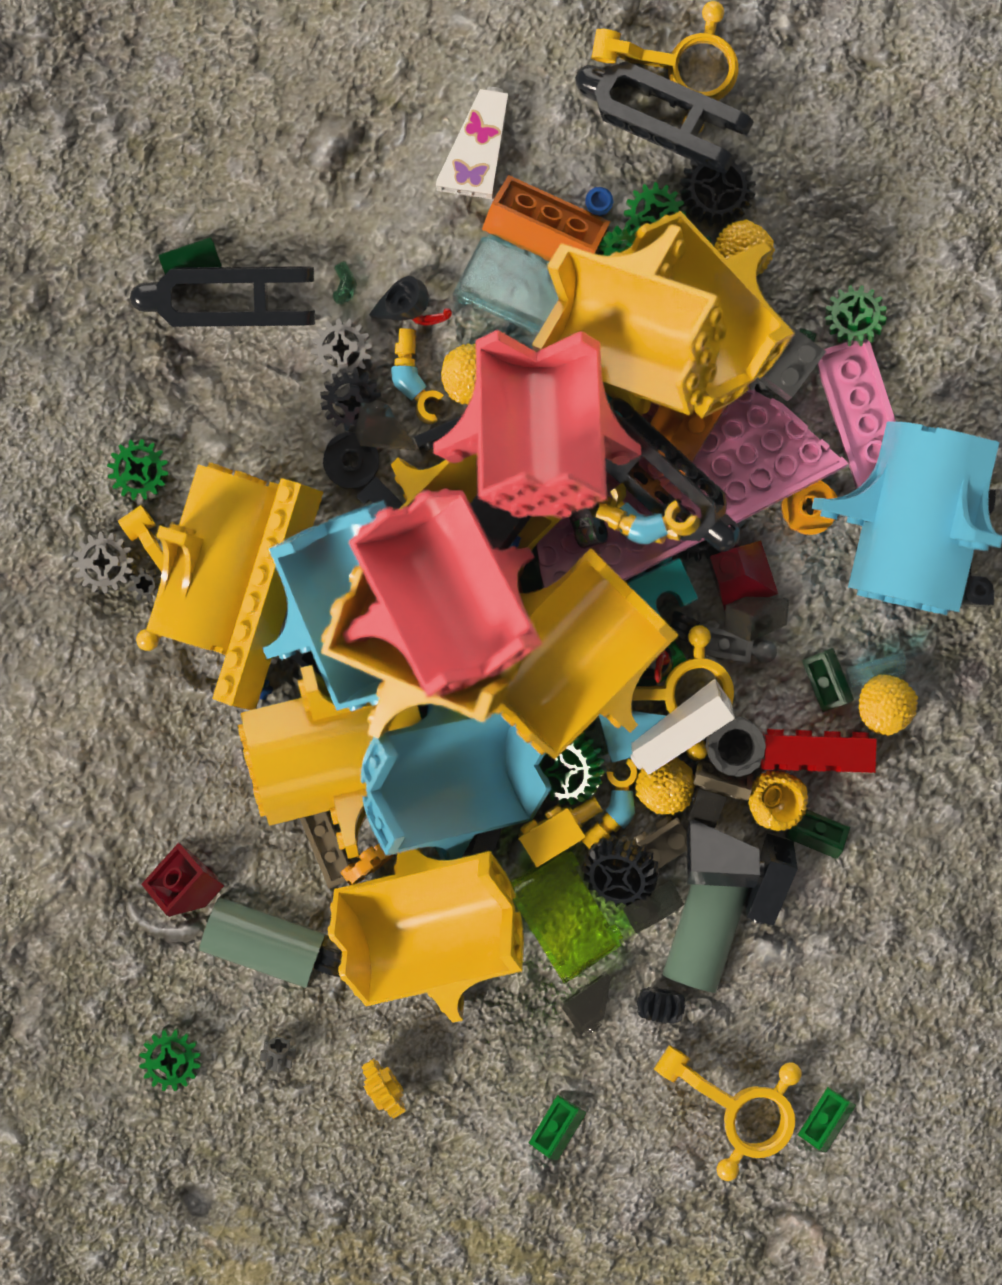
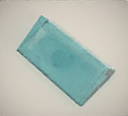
(891, 665)

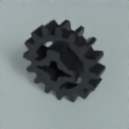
(339, 397)

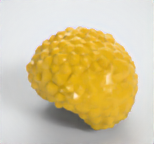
(741, 235)
(460, 373)
(887, 704)
(667, 788)
(778, 800)

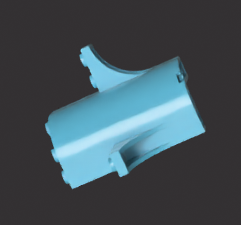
(920, 516)
(315, 574)
(449, 782)

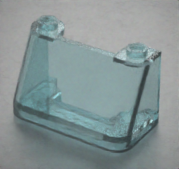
(507, 285)

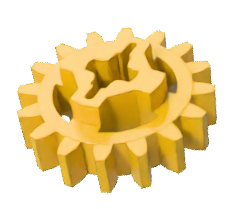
(383, 1088)

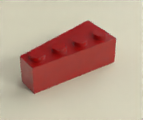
(819, 752)

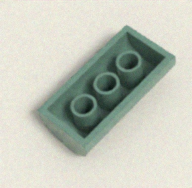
(705, 935)
(261, 942)

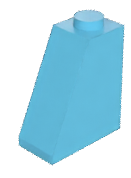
(620, 740)

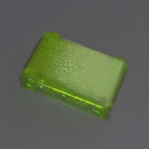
(564, 916)

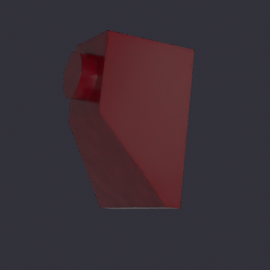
(742, 573)
(182, 882)

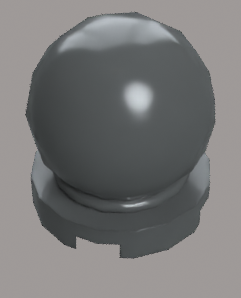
(736, 747)

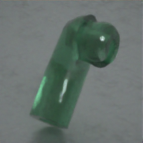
(347, 284)

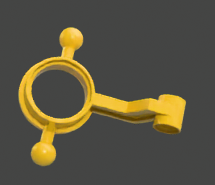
(609, 46)
(135, 525)
(699, 637)
(674, 1065)

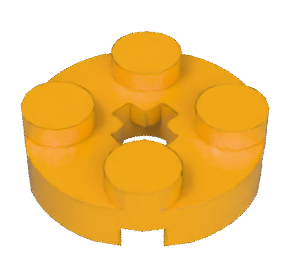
(799, 519)
(369, 862)

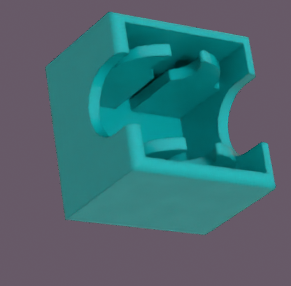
(666, 578)

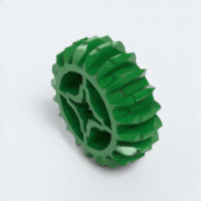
(564, 781)

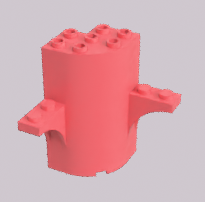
(539, 426)
(443, 593)

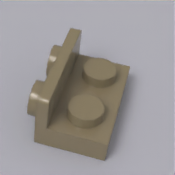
(711, 779)
(665, 841)

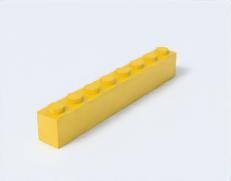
(264, 600)

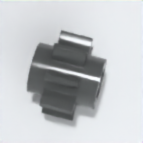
(139, 580)
(277, 1054)

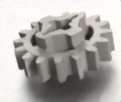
(355, 348)
(103, 549)

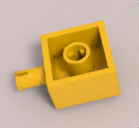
(556, 831)

